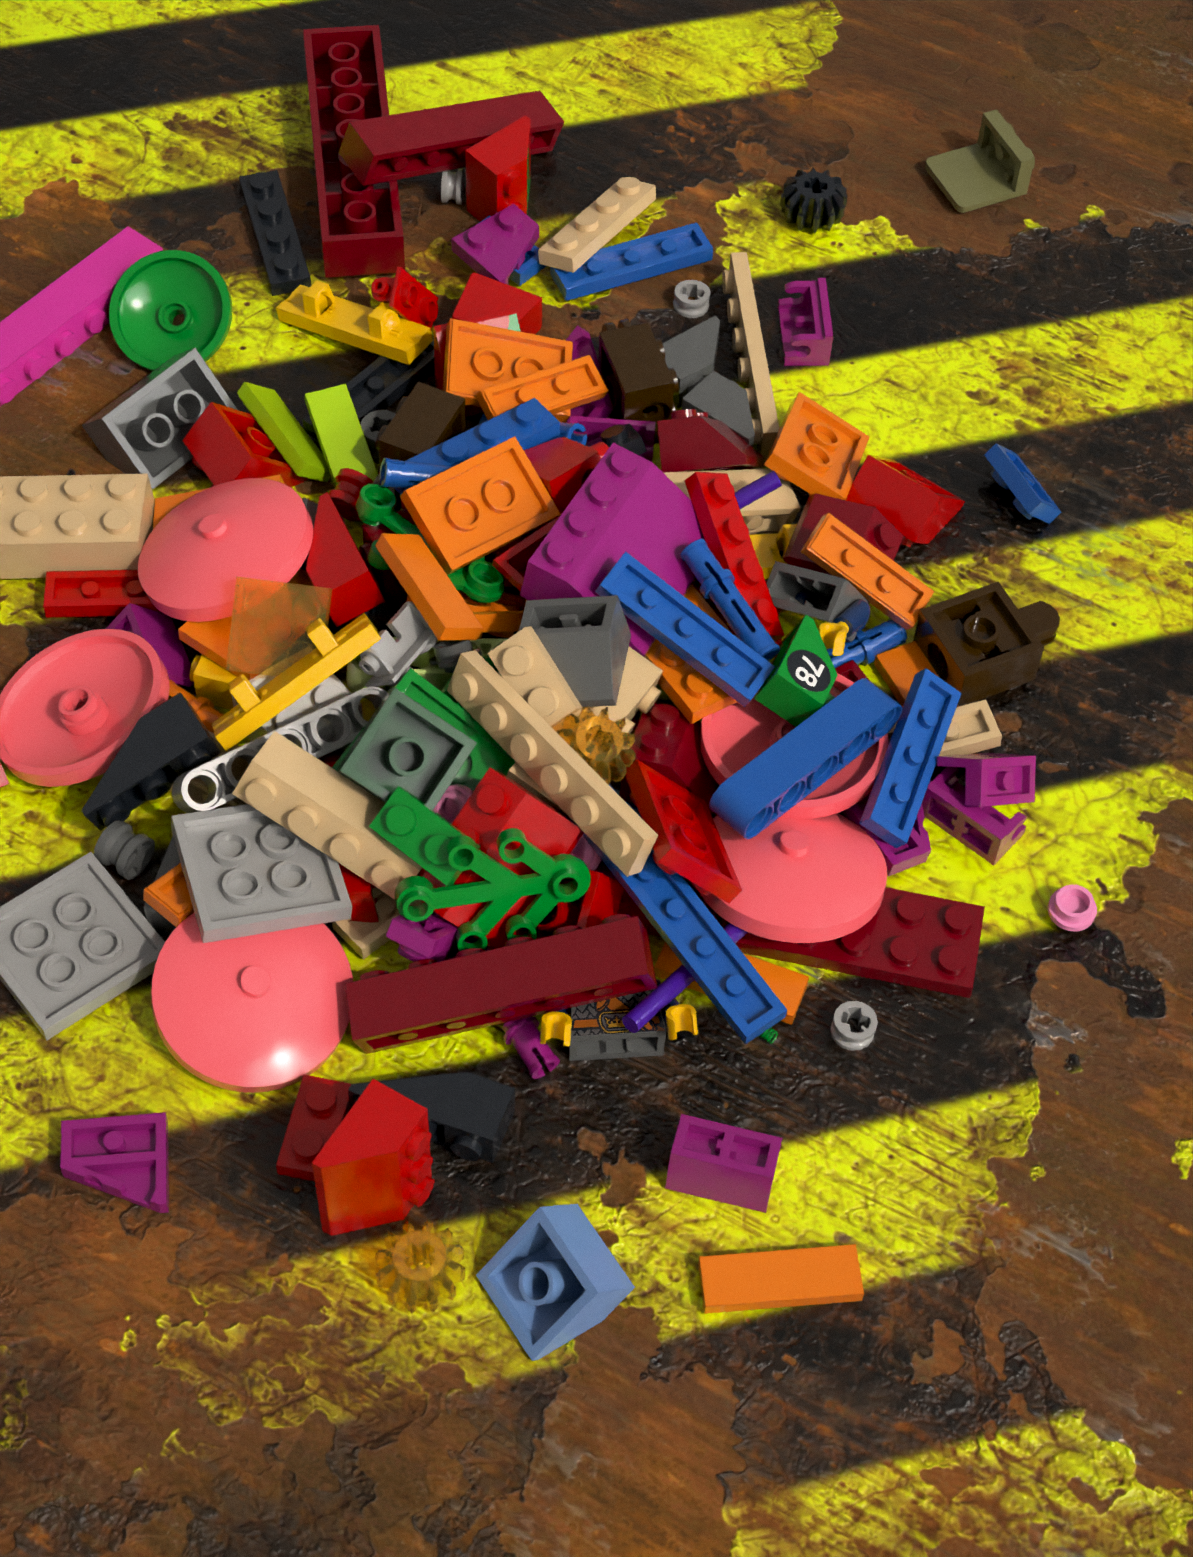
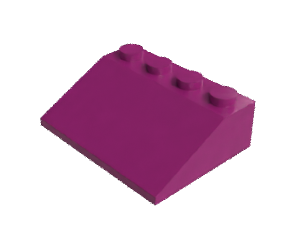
(618, 509)

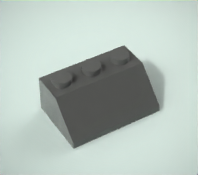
(148, 422)

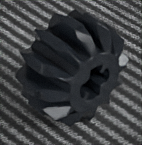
(813, 200)

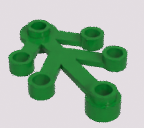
(477, 580)
(499, 889)

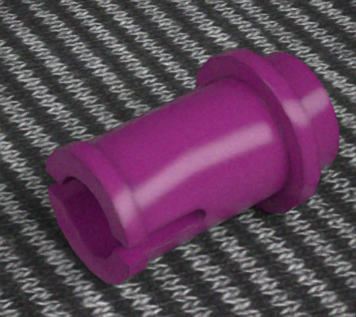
(526, 1040)

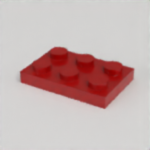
(685, 831)

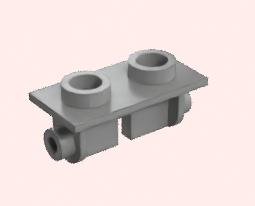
(390, 658)

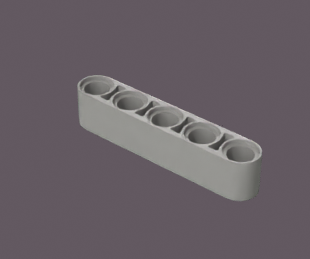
(302, 732)

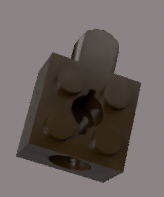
(636, 373)
(420, 423)
(979, 622)

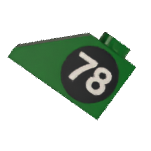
(800, 675)

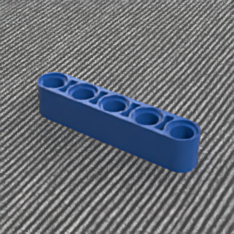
(805, 758)

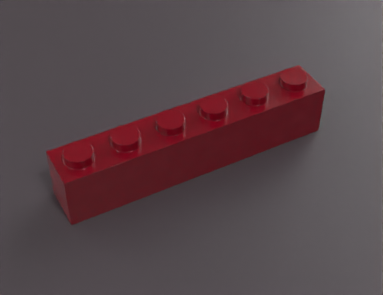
(437, 137)
(500, 984)

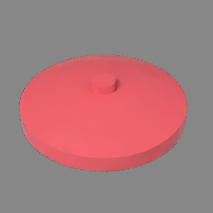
(222, 533)
(78, 705)
(742, 733)
(803, 879)
(251, 1006)

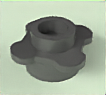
(448, 652)

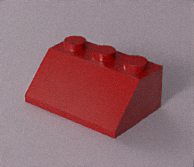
(492, 808)
(374, 1163)

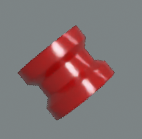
(347, 492)

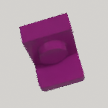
(422, 939)

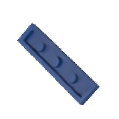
(635, 261)
(527, 422)
(686, 629)
(910, 758)

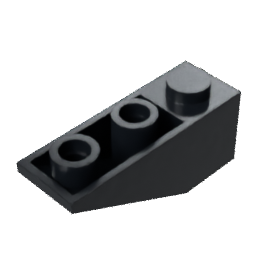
(150, 760)
(463, 1110)

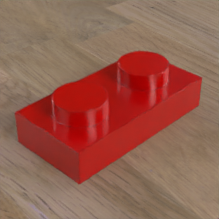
(314, 1118)

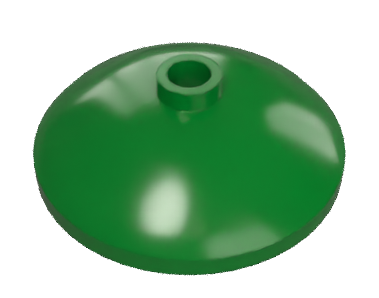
(158, 291)

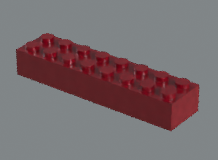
(347, 85)

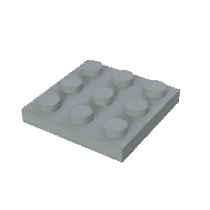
(254, 874)
(73, 945)

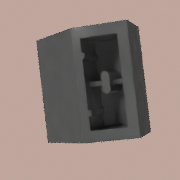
(586, 642)

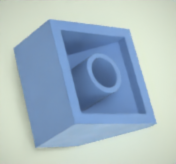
(554, 1279)

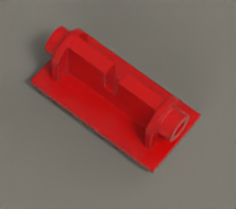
(407, 297)

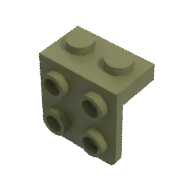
(986, 171)

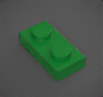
(419, 834)

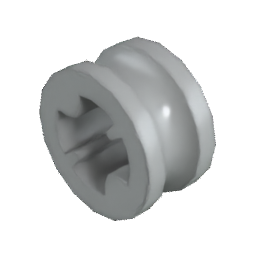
(452, 186)
(687, 307)
(841, 1030)

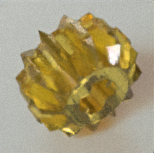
(602, 736)
(421, 1282)

